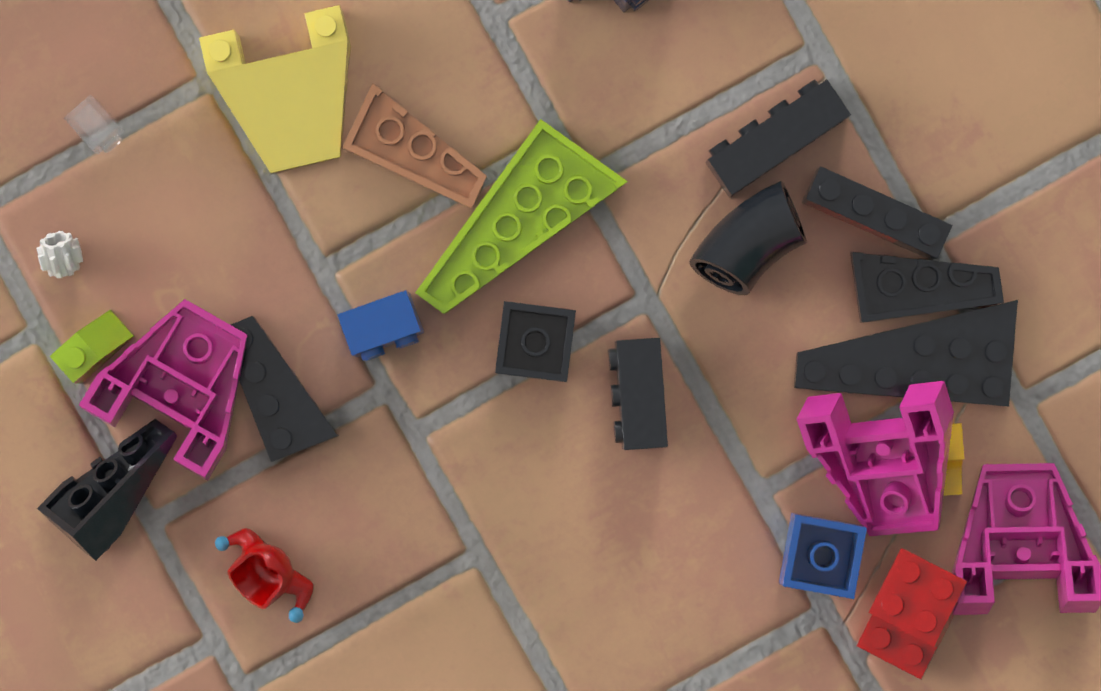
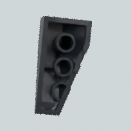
(102, 501)

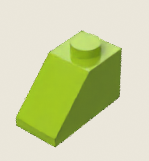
(91, 347)

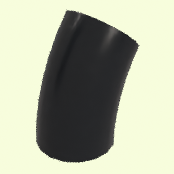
(749, 241)

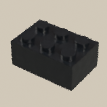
(639, 394)

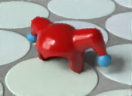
(265, 573)

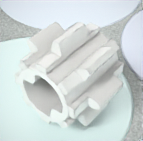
(59, 254)

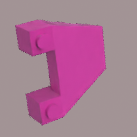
(183, 370)
(888, 466)
(1025, 530)

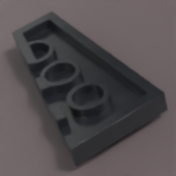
(909, 287)
(277, 399)

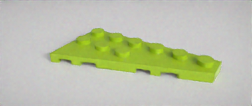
(531, 201)

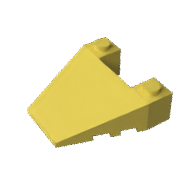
(289, 101)

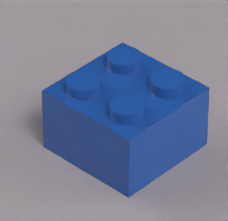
(381, 325)
(822, 555)

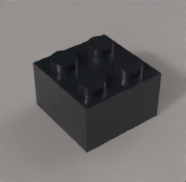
(535, 341)

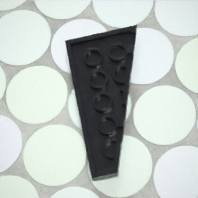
(963, 349)

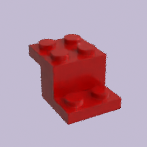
(911, 613)

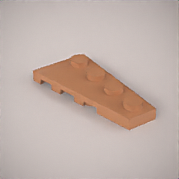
(405, 146)

